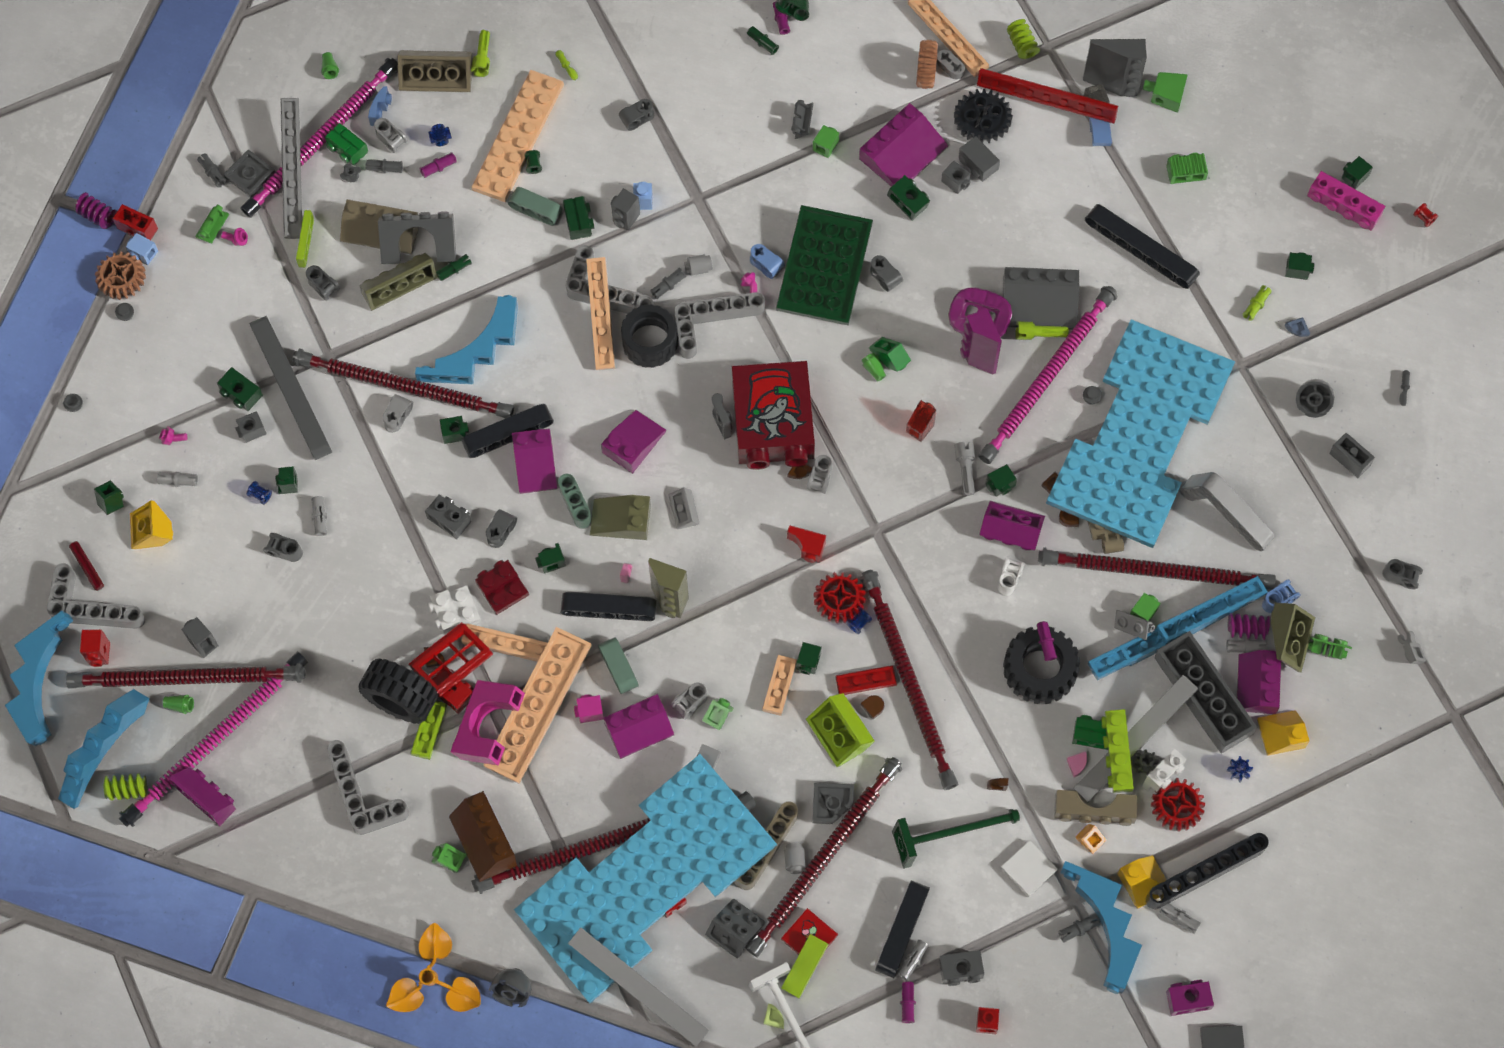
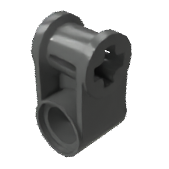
(636, 114)
(887, 275)
(323, 284)
(501, 525)
(279, 547)
(1406, 575)

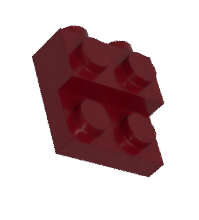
(501, 586)

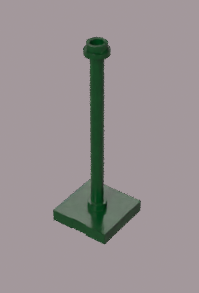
(905, 842)

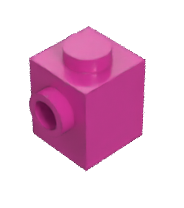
(589, 708)

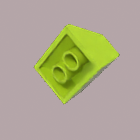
(839, 729)

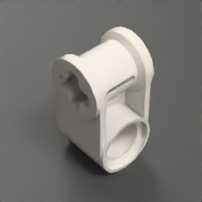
(1010, 573)

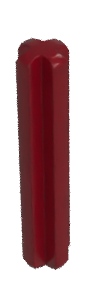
(86, 565)

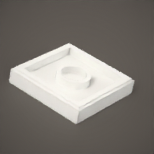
(1029, 868)

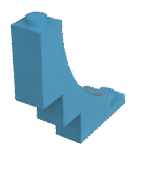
(460, 366)
(36, 652)
(1101, 896)

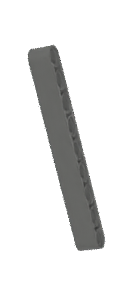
(290, 388)

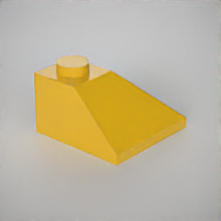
(150, 527)
(1283, 732)
(1140, 878)

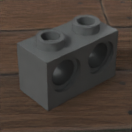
(199, 637)

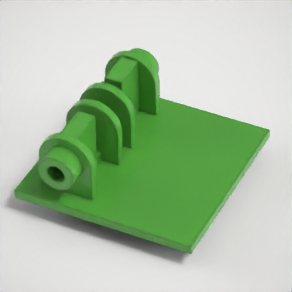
(1339, 646)

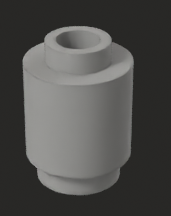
(698, 264)
(794, 858)

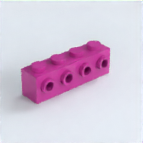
(1346, 201)

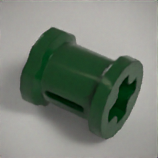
(533, 163)

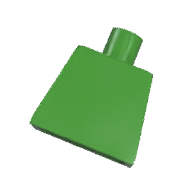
(1167, 90)

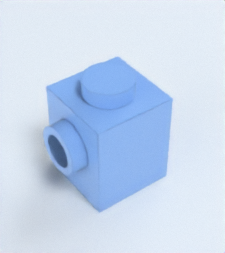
(644, 192)
(142, 248)

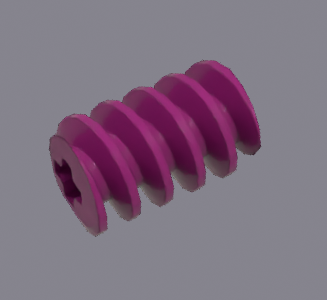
(95, 211)
(1247, 626)

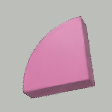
(626, 572)
(1077, 763)

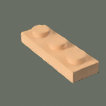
(779, 685)

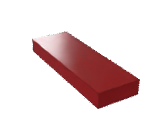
(866, 680)

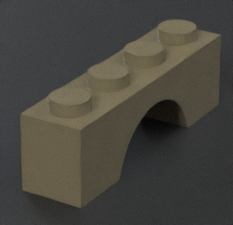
(1070, 806)

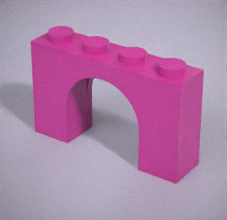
(484, 699)

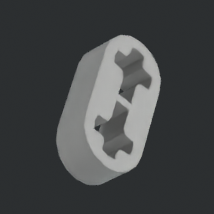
(948, 66)

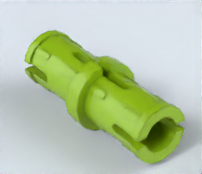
(1257, 302)

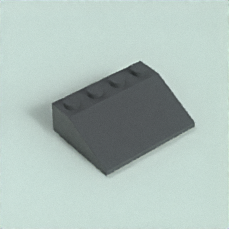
(1116, 65)
(1042, 296)

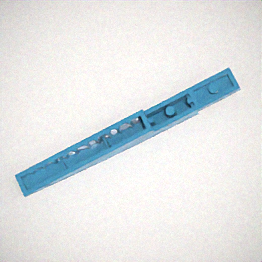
(1166, 632)

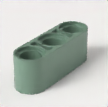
(535, 206)
(578, 508)
(618, 665)

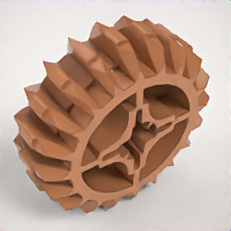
(927, 64)
(112, 283)

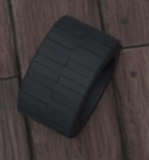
(645, 316)

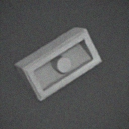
(683, 508)

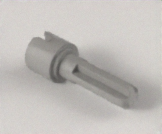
(965, 456)

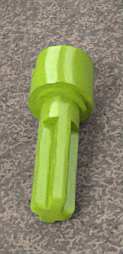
(481, 62)
(1028, 331)

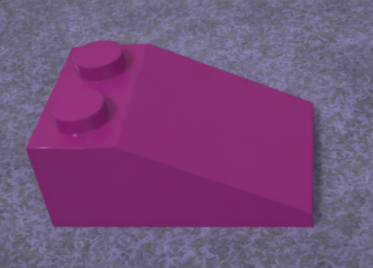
(632, 440)
(534, 461)

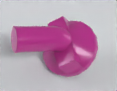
(238, 238)
(749, 280)
(167, 436)

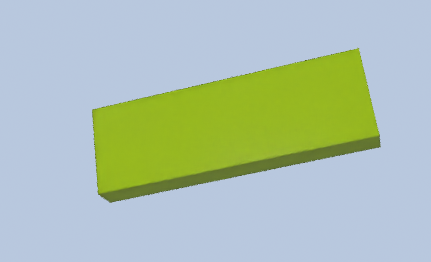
(305, 239)
(428, 732)
(804, 966)

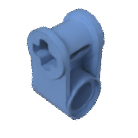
(766, 261)
(1281, 594)

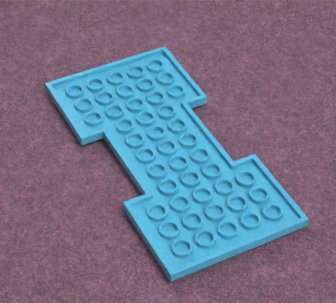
(1123, 474)
(693, 837)

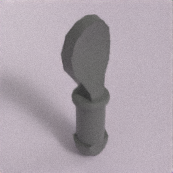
(1405, 386)

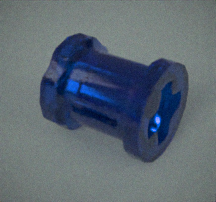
(263, 495)
(859, 621)

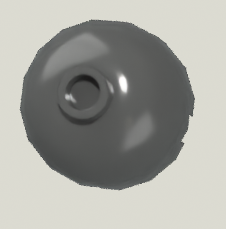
(1315, 398)
(511, 987)

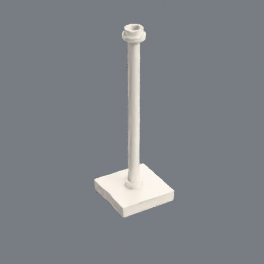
(771, 979)

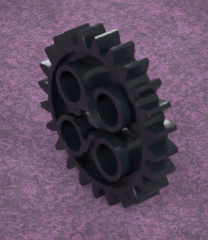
(969, 107)

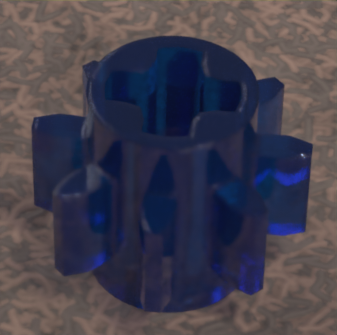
(440, 135)
(1242, 773)

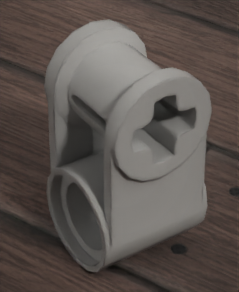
(391, 136)
(396, 413)
(820, 477)
(687, 703)

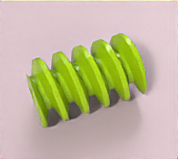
(1023, 39)
(124, 787)

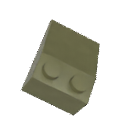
(621, 517)
(1291, 633)

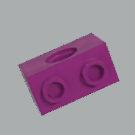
(1180, 1005)

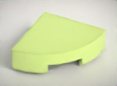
(773, 1017)

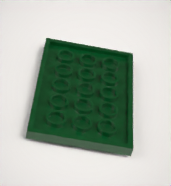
(824, 265)

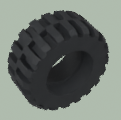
(1036, 688)
(398, 691)

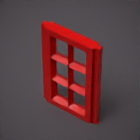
(447, 640)

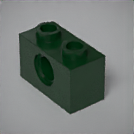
(910, 207)
(234, 380)

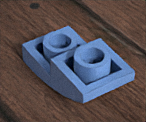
(379, 104)
(1100, 132)

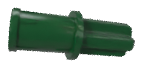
(762, 40)
(453, 267)

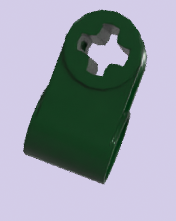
(795, 8)

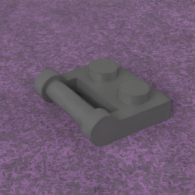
(722, 418)

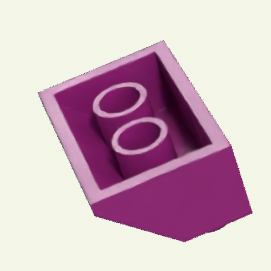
(1012, 525)
(1259, 681)
(638, 726)
(204, 794)

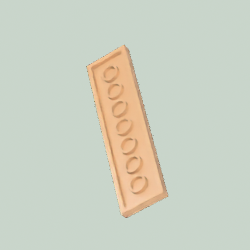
(517, 135)
(540, 703)

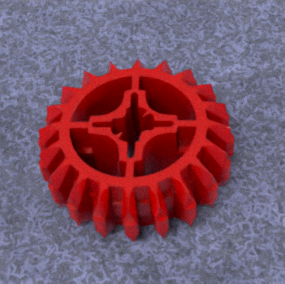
(831, 596)
(1185, 806)

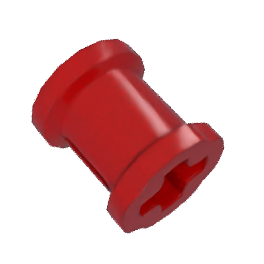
(1425, 215)

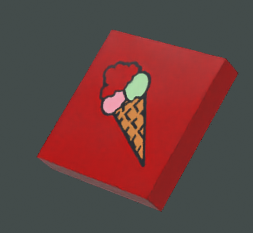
(805, 925)

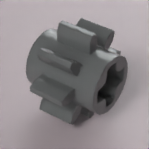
(1142, 765)

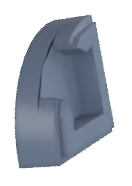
(1298, 327)

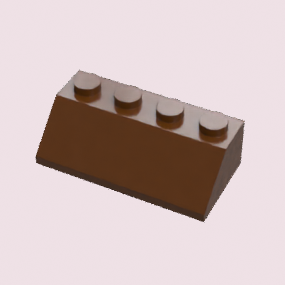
(482, 837)

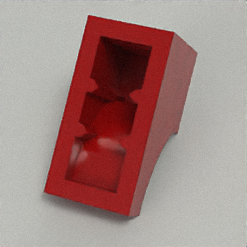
(809, 542)

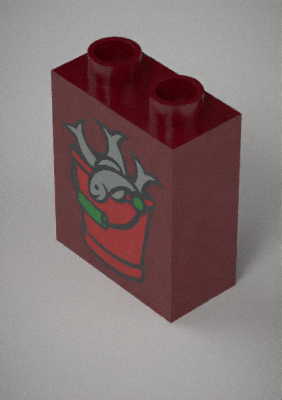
(773, 414)

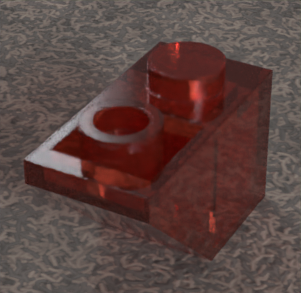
(921, 420)

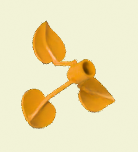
(405, 993)

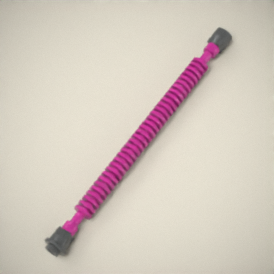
(1048, 374)

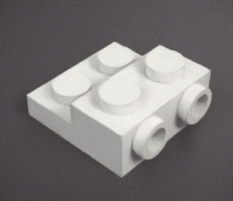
(454, 608)
(1164, 771)

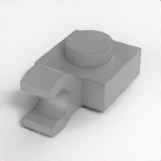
(1413, 650)

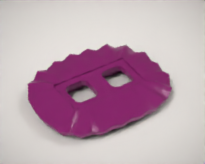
(982, 300)

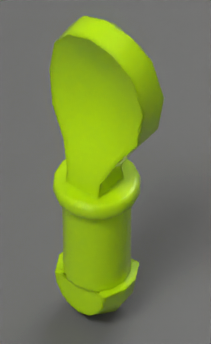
(565, 64)

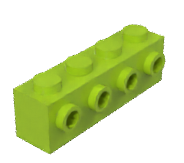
(1118, 750)

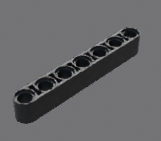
(1142, 246)
(1213, 864)

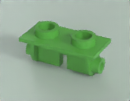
(212, 224)

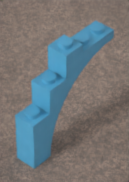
(97, 742)

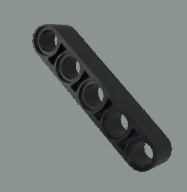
(501, 432)
(608, 606)
(902, 929)

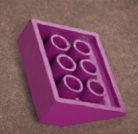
(902, 146)

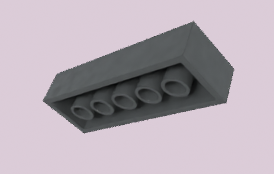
(1214, 701)

